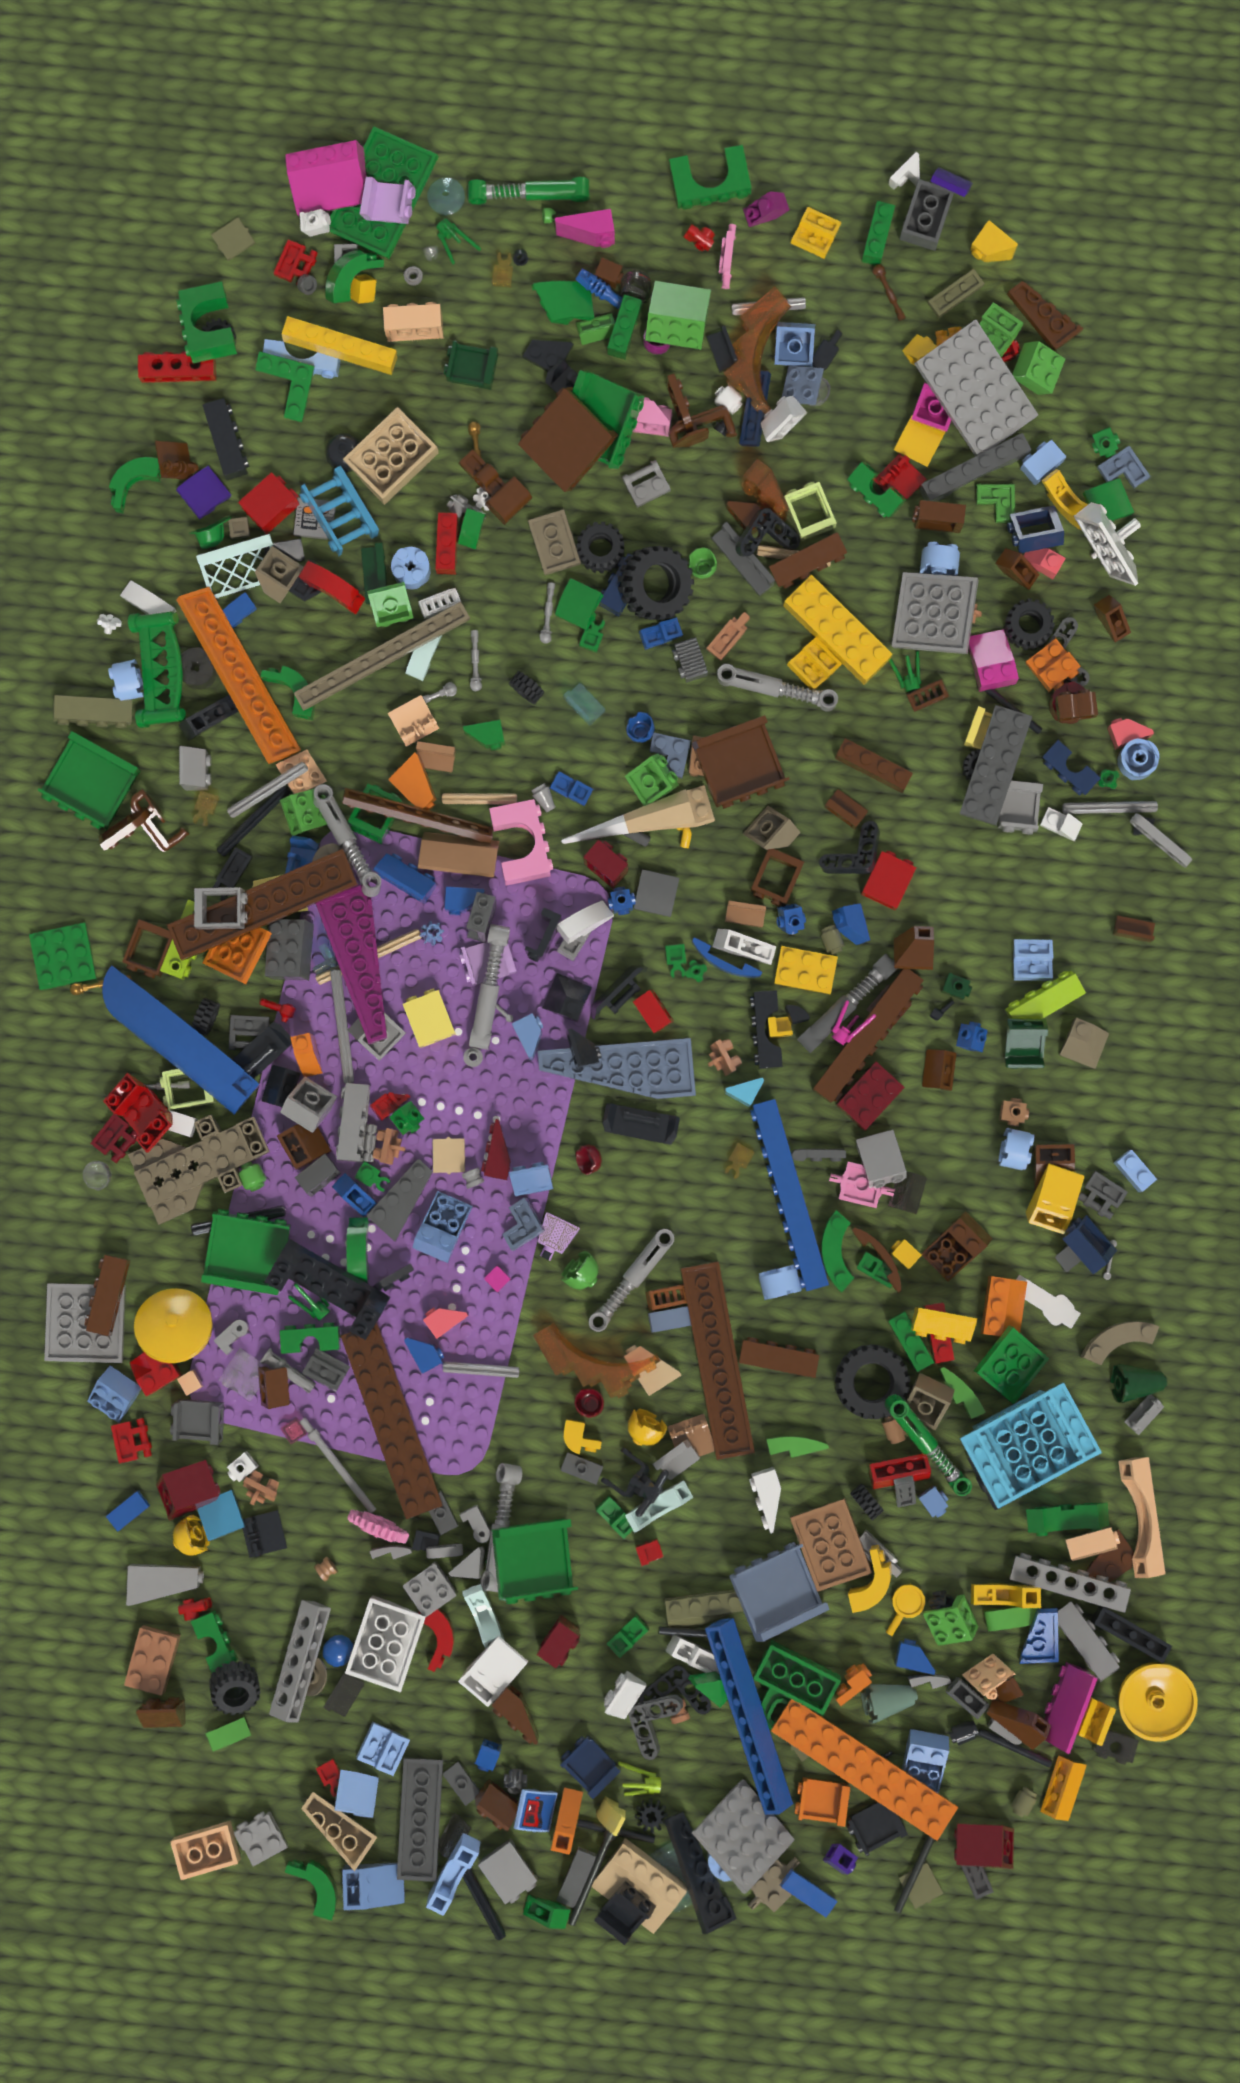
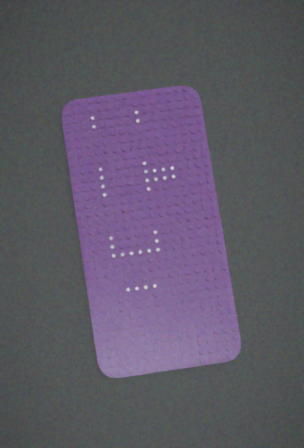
(458, 1101)

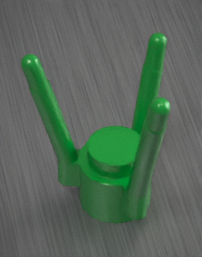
(447, 231)
(911, 681)
(317, 1310)

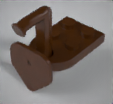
(690, 424)
(142, 817)

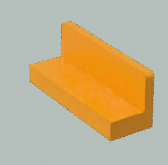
(1063, 1788)

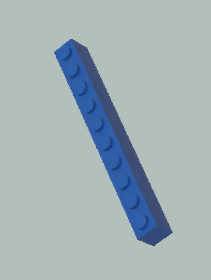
(790, 1195)
(749, 1716)

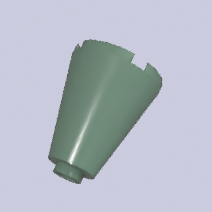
(885, 1700)

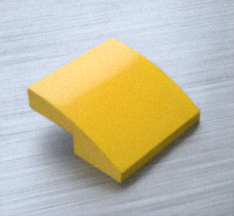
(816, 232)
(919, 442)
(814, 664)
(1096, 1721)

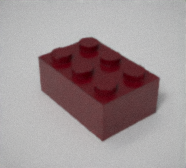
(606, 863)
(870, 1096)
(558, 1641)

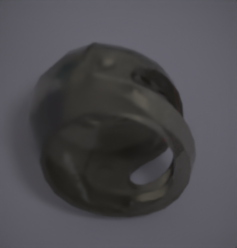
(636, 284)

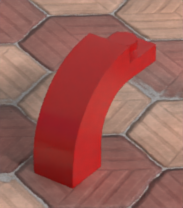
(332, 585)
(444, 1632)

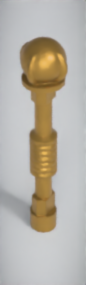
(474, 431)
(77, 989)

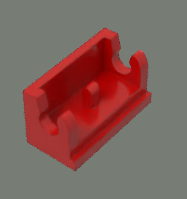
(653, 1011)

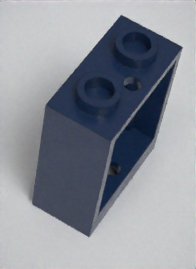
(1039, 540)
(1089, 1244)

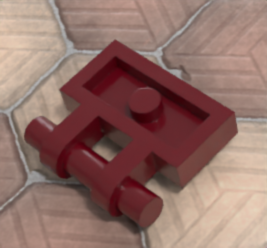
(110, 1134)

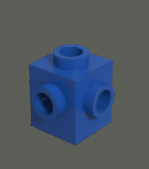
(621, 908)
(791, 918)
(972, 1037)

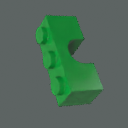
(878, 233)
(624, 326)
(862, 481)
(327, 1336)
(911, 1343)
(210, 1626)

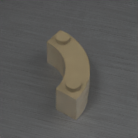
(1116, 1335)

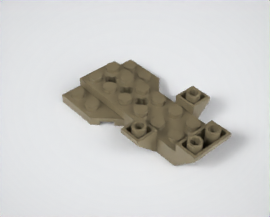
(217, 1155)

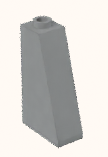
(157, 1581)

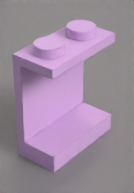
(387, 201)
(476, 959)

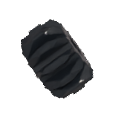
(643, 1816)

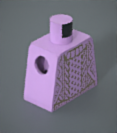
(556, 1235)

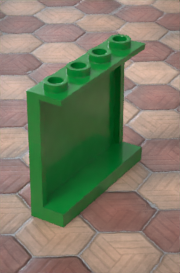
(614, 407)
(89, 781)
(244, 1250)
(533, 1560)

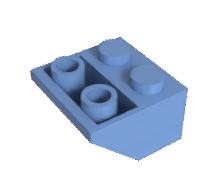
(114, 1394)

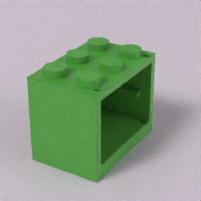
(678, 315)

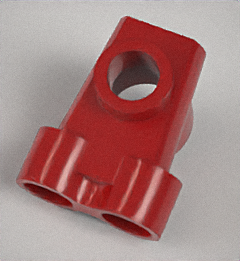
(702, 239)
(191, 1608)

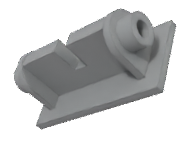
(460, 505)
(1144, 1414)

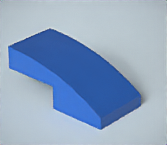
(239, 610)
(660, 633)
(571, 788)
(128, 1511)

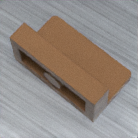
(436, 756)
(745, 914)

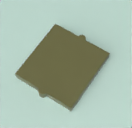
(233, 239)
(925, 1888)

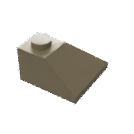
(277, 574)
(772, 830)
(1084, 1043)

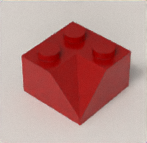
(153, 1374)

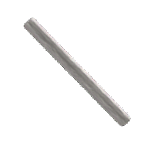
(342, 1027)

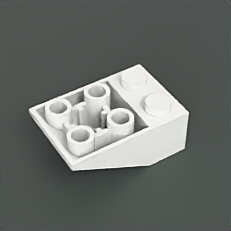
(768, 1491)
(492, 1671)
(626, 1693)

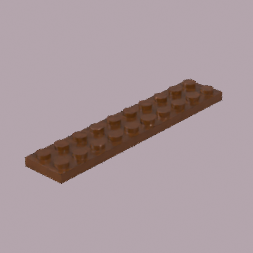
(266, 903)
(717, 1360)
(392, 1422)

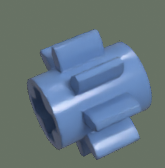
(429, 937)

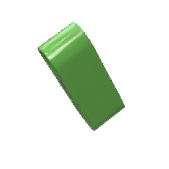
(1009, 1617)

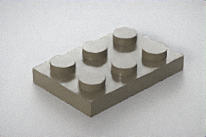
(554, 542)

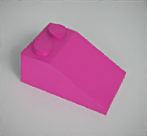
(588, 228)
(992, 660)

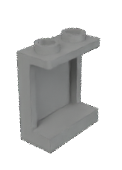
(1021, 807)
(881, 1159)
(508, 1872)

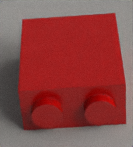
(269, 502)
(889, 880)

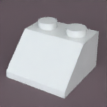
(782, 418)

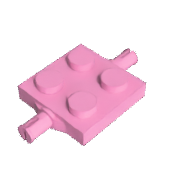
(726, 256)
(856, 1188)

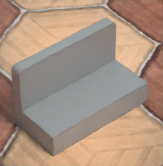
(678, 1459)

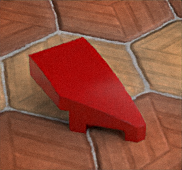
(388, 1104)

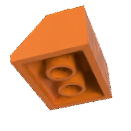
(1003, 1305)

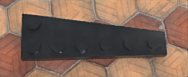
(707, 1899)

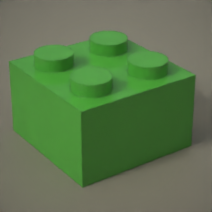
(1038, 368)

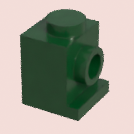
(949, 987)

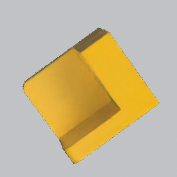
(363, 288)
(779, 1027)

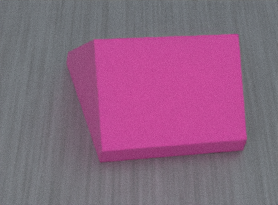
(930, 411)

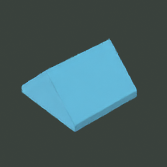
(745, 1092)

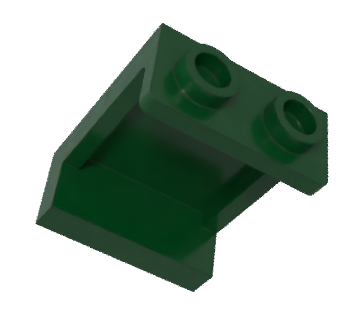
(471, 365)
(1025, 1043)

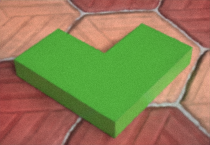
(999, 494)

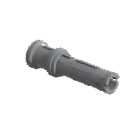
(294, 1375)

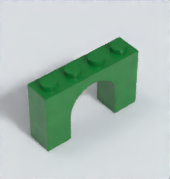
(690, 193)
(195, 303)

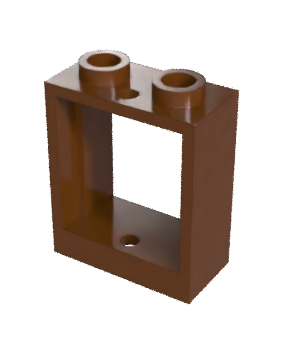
(939, 516)
(786, 860)
(140, 927)

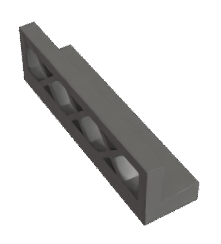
(748, 566)

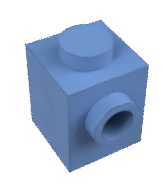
(934, 1501)

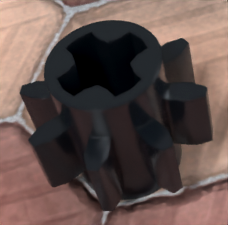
(940, 1600)

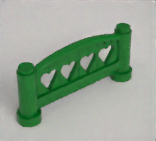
(149, 627)

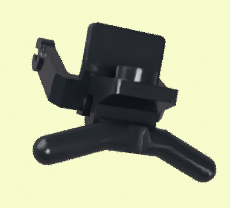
(641, 1484)

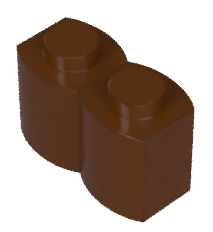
(1076, 706)

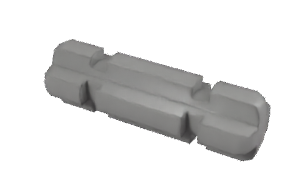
(370, 1142)

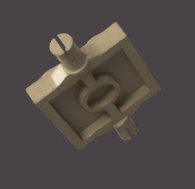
(768, 1887)

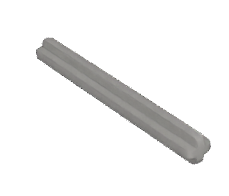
(267, 789)
(1110, 807)

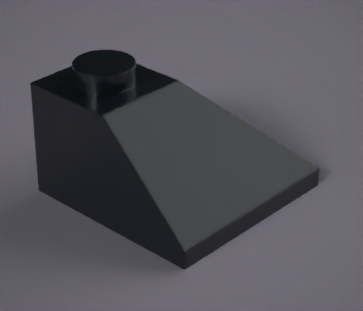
(567, 997)
(582, 1050)

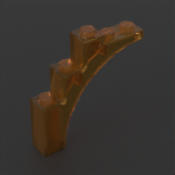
(749, 348)
(565, 1358)

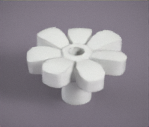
(481, 498)
(109, 623)

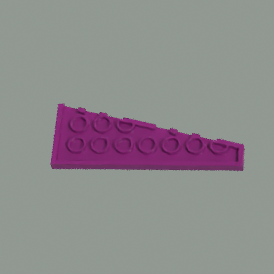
(352, 937)

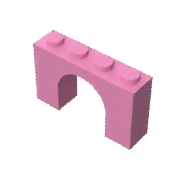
(524, 816)

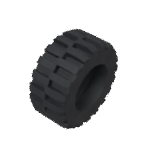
(678, 578)
(853, 1362)

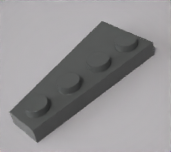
(399, 1202)

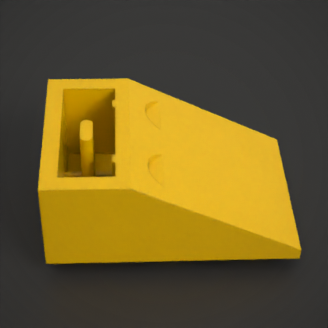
(1055, 1199)

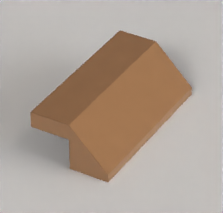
(458, 854)

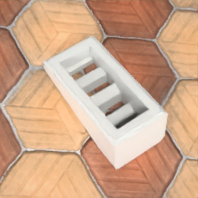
(438, 598)

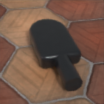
(826, 351)

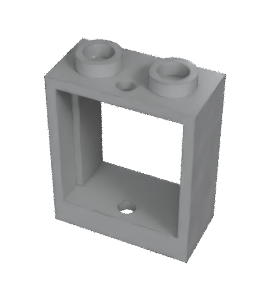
(200, 908)

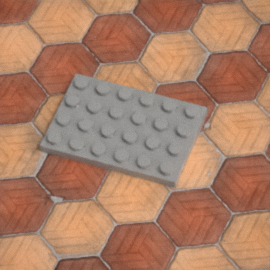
(976, 388)

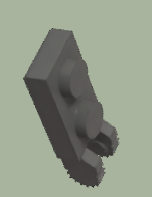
(818, 1154)

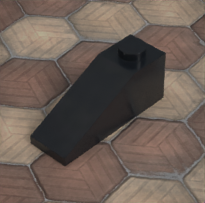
(208, 717)

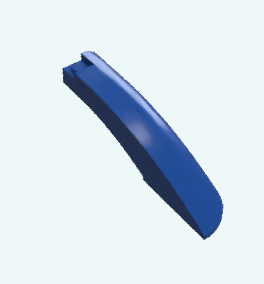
(176, 1041)

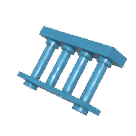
(348, 495)

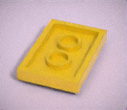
(805, 970)

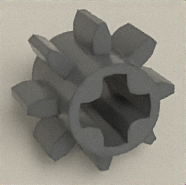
(515, 1781)

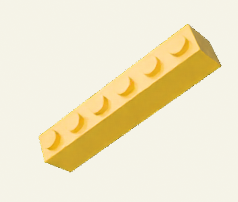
(339, 345)

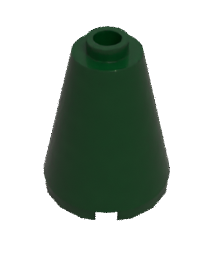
(1135, 1382)

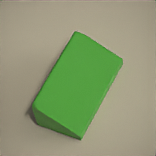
(596, 329)

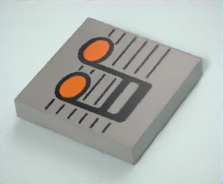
(306, 523)

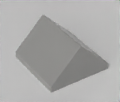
(471, 1566)

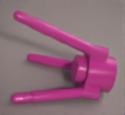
(843, 1034)

